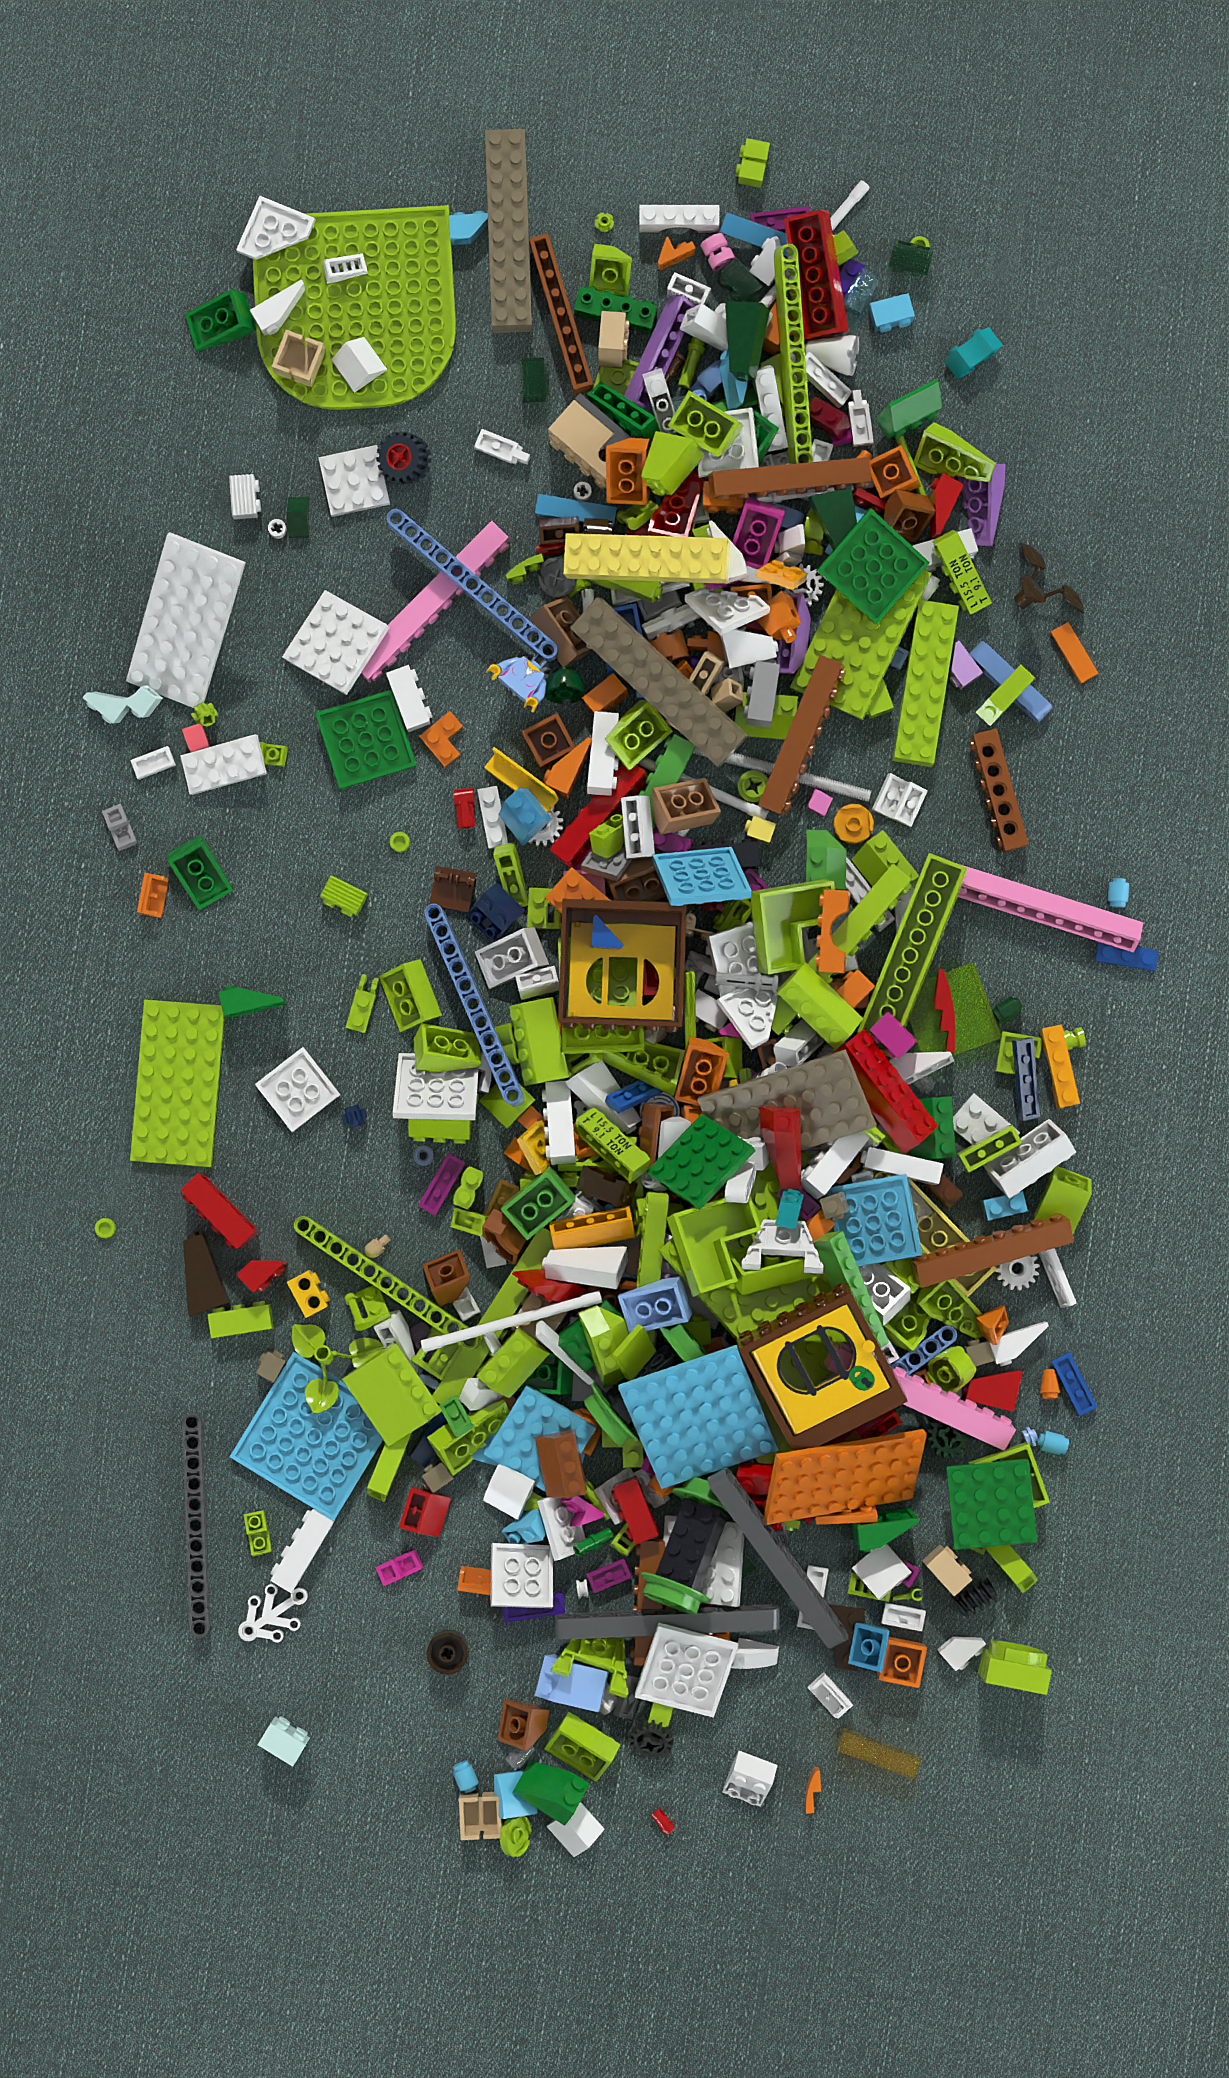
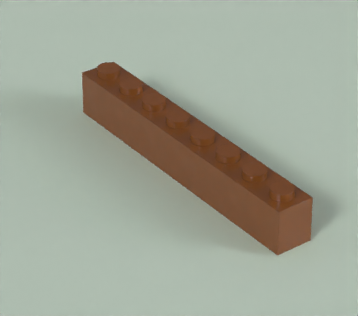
(561, 314)
(789, 477)
(801, 735)
(991, 1250)

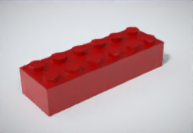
(819, 274)
(887, 1093)

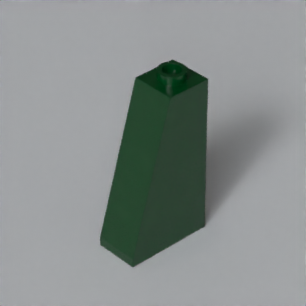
(745, 337)
(835, 514)

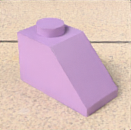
(963, 667)

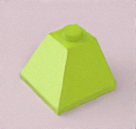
(610, 270)
(500, 1108)

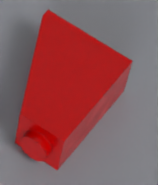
(994, 1390)

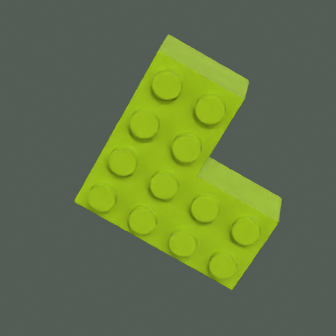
(778, 923)
(702, 1239)

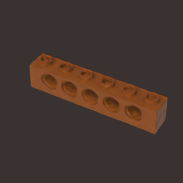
(990, 740)

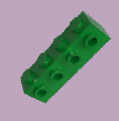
(592, 303)
(624, 412)

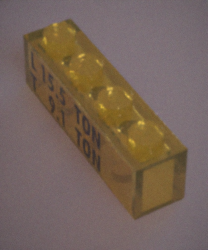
(878, 1753)

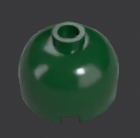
(564, 685)

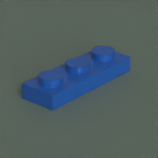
(1140, 958)
(631, 1096)
(1074, 1383)

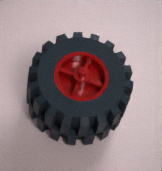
(403, 458)

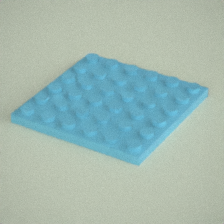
(698, 1416)
(307, 1452)

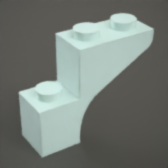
(116, 707)

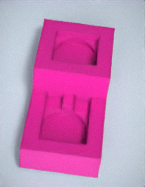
(399, 1567)

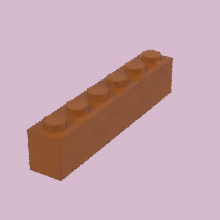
(650, 1557)

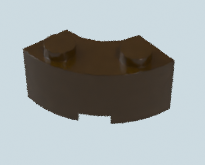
(606, 1186)

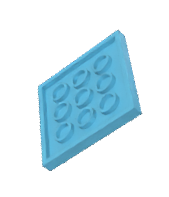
(701, 876)
(879, 1220)
(532, 1417)

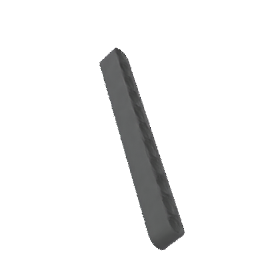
(192, 1534)
(778, 1558)
(646, 1621)

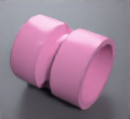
(716, 249)

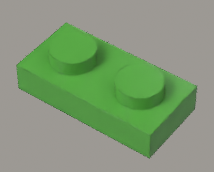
(456, 1416)

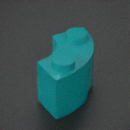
(979, 348)

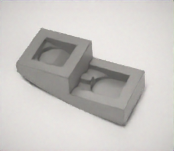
(119, 827)

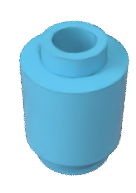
(1118, 893)
(1053, 1443)
(465, 1776)

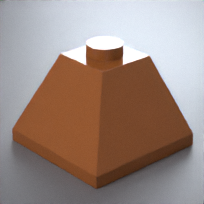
(447, 1277)
(522, 1724)

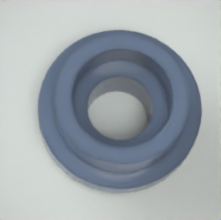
(416, 1155)

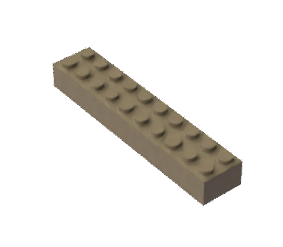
(508, 230)
(659, 681)

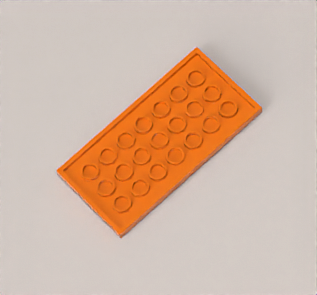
(844, 1476)

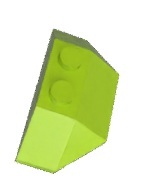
(604, 1335)

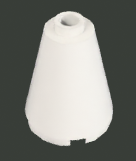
(836, 352)

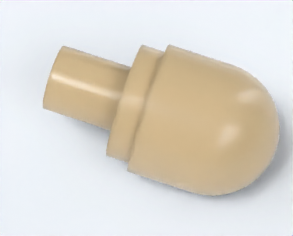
(376, 1246)

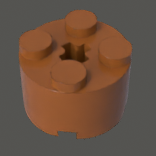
(671, 646)

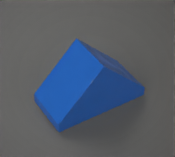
(603, 937)

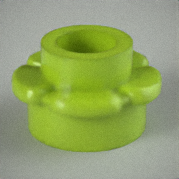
(609, 222)

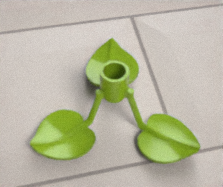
(310, 1341)

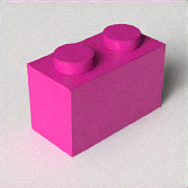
(892, 1035)

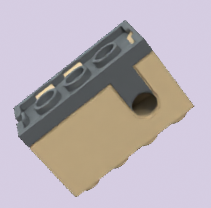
(583, 437)

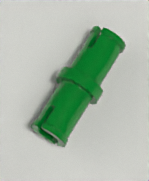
(593, 1542)

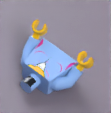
(522, 678)

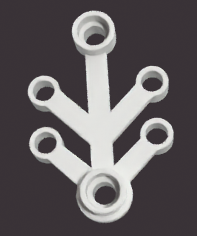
(270, 1615)

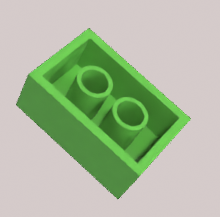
(538, 1203)

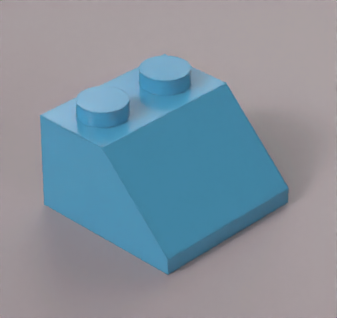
(524, 815)
(869, 1646)

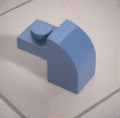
(709, 380)

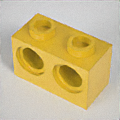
(303, 1296)

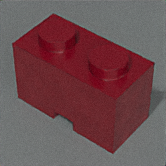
(828, 418)

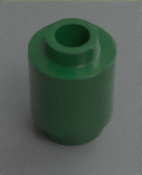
(1007, 1009)

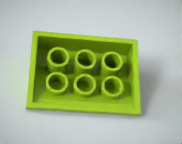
(391, 1394)

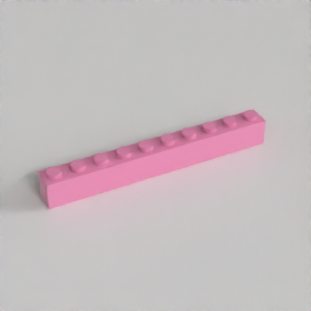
(433, 599)
(1051, 909)
(939, 1404)

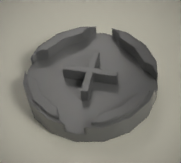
(553, 580)

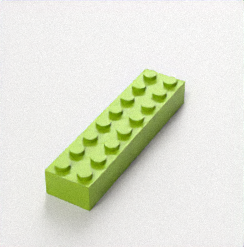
(925, 683)

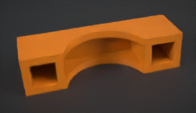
(834, 905)

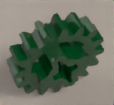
(946, 1442)

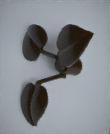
(1030, 590)

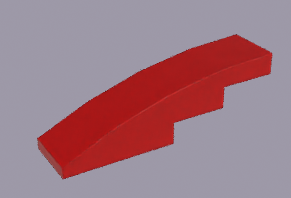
(944, 1003)

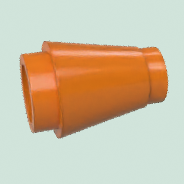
(1049, 1385)

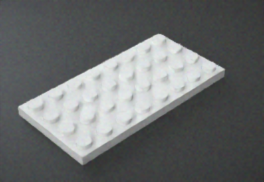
(185, 620)

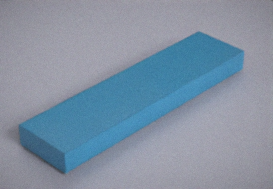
(750, 231)
(561, 507)

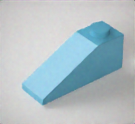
(733, 388)

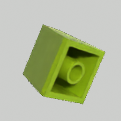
(670, 462)
(1064, 1194)

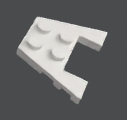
(783, 1241)

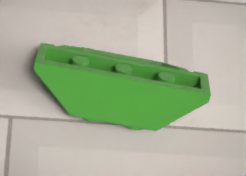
(825, 858)

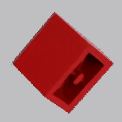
(258, 1273)
(424, 1512)

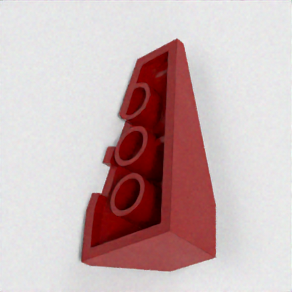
(678, 511)
(783, 1141)

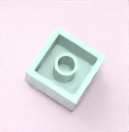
(284, 1740)

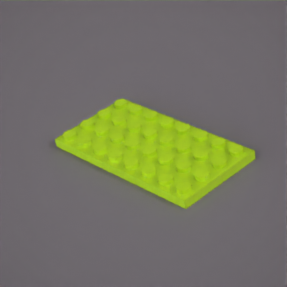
(860, 645)
(177, 1083)

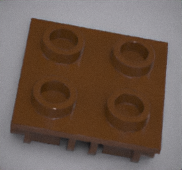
(452, 888)

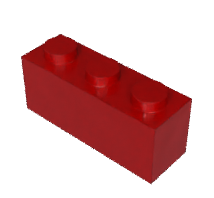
(635, 1510)

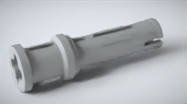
(758, 982)

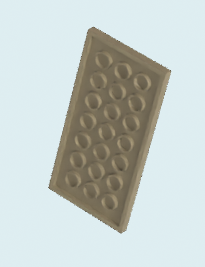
(822, 1088)

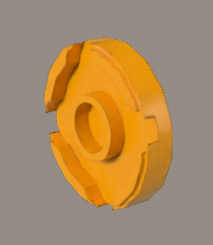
(853, 824)

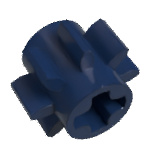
(354, 1116)

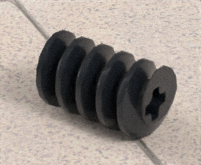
(975, 1599)

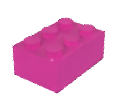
(757, 531)

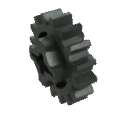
(651, 1739)

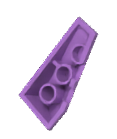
(983, 504)

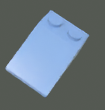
(656, 1304)
(581, 1689)

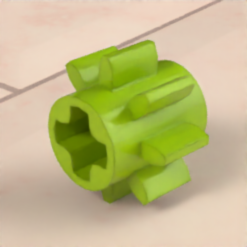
(204, 714)

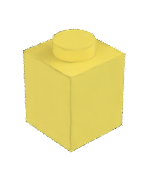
(759, 830)

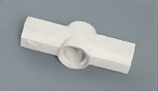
(670, 621)

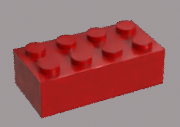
(219, 1211)

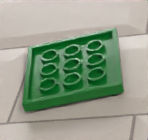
(873, 566)
(365, 739)
(700, 1161)
(991, 1504)

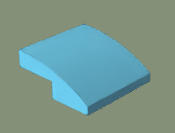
(509, 1803)

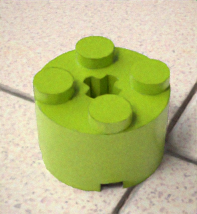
(951, 1369)

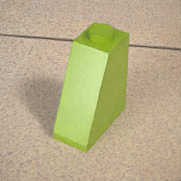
(1013, 1566)

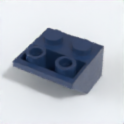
(495, 912)

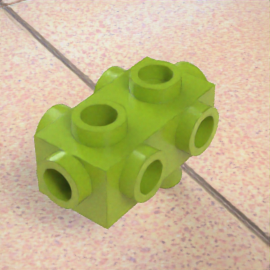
(733, 914)

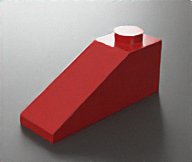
(943, 497)

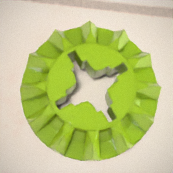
(744, 784)

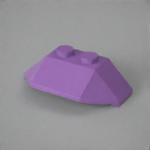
(793, 654)

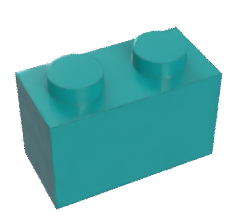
(789, 1208)

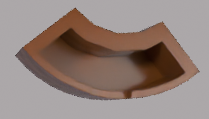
(504, 1237)

